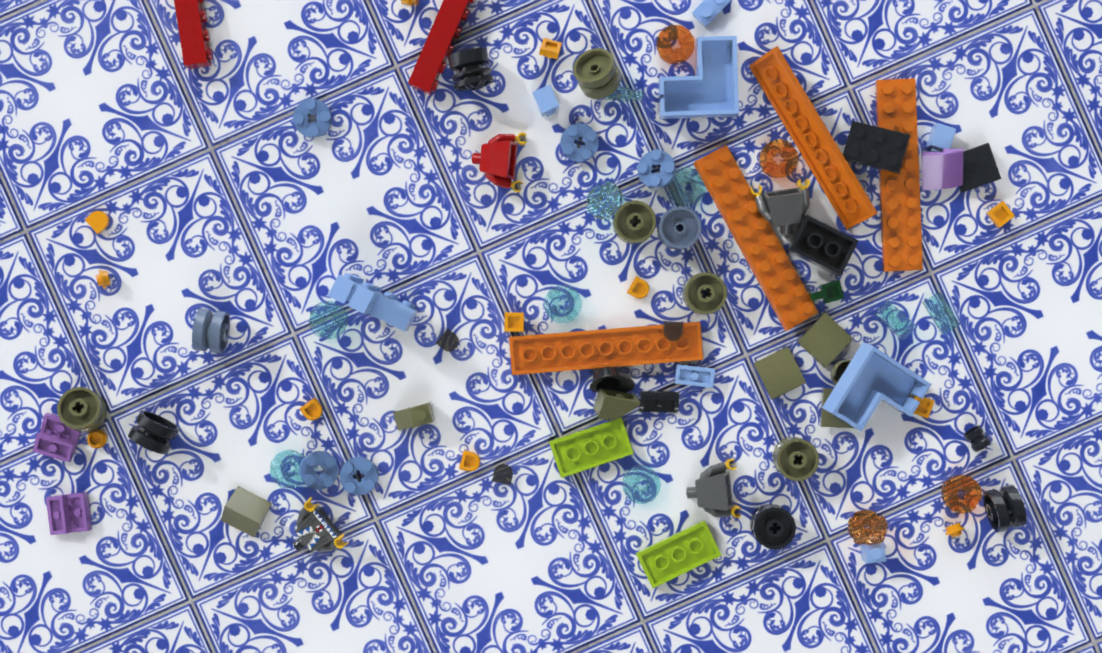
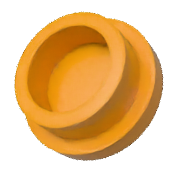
(103, 279)
(97, 438)
(954, 530)

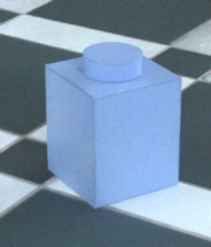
(546, 101)
(940, 137)
(873, 553)

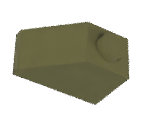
(614, 404)
(414, 416)

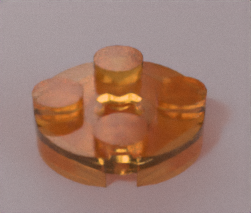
(674, 33)
(770, 151)
(970, 499)
(871, 536)

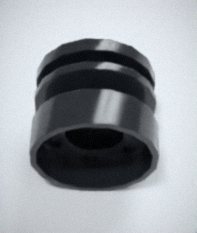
(470, 64)

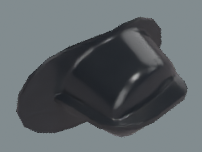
(610, 379)

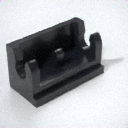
(659, 401)

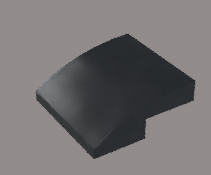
(978, 168)

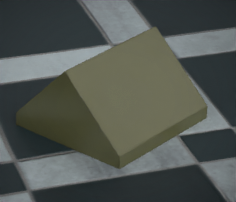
(245, 511)

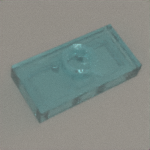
(626, 94)

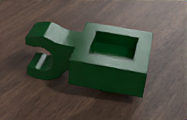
(829, 292)

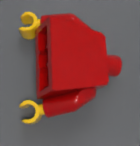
(499, 159)

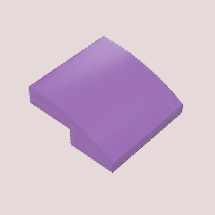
(942, 169)
(56, 439)
(68, 513)

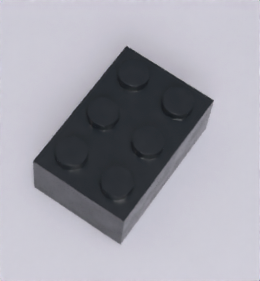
(876, 147)
(822, 245)

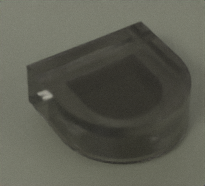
(672, 330)
(448, 341)
(502, 474)

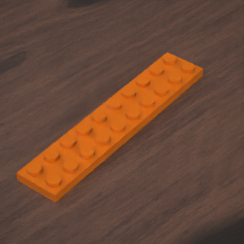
(812, 138)
(900, 193)
(755, 238)
(603, 349)

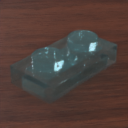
(940, 313)
(895, 320)

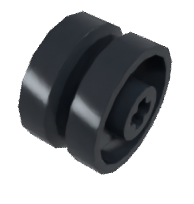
(153, 432)
(1004, 508)
(778, 536)

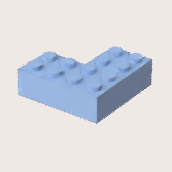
(713, 88)
(369, 300)
(870, 379)

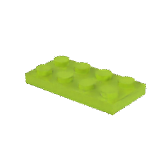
(591, 447)
(678, 554)

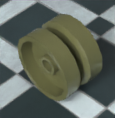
(597, 73)
(645, 222)
(715, 291)
(81, 409)
(805, 464)

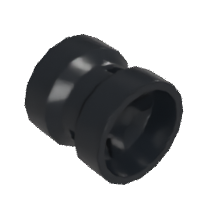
(977, 438)

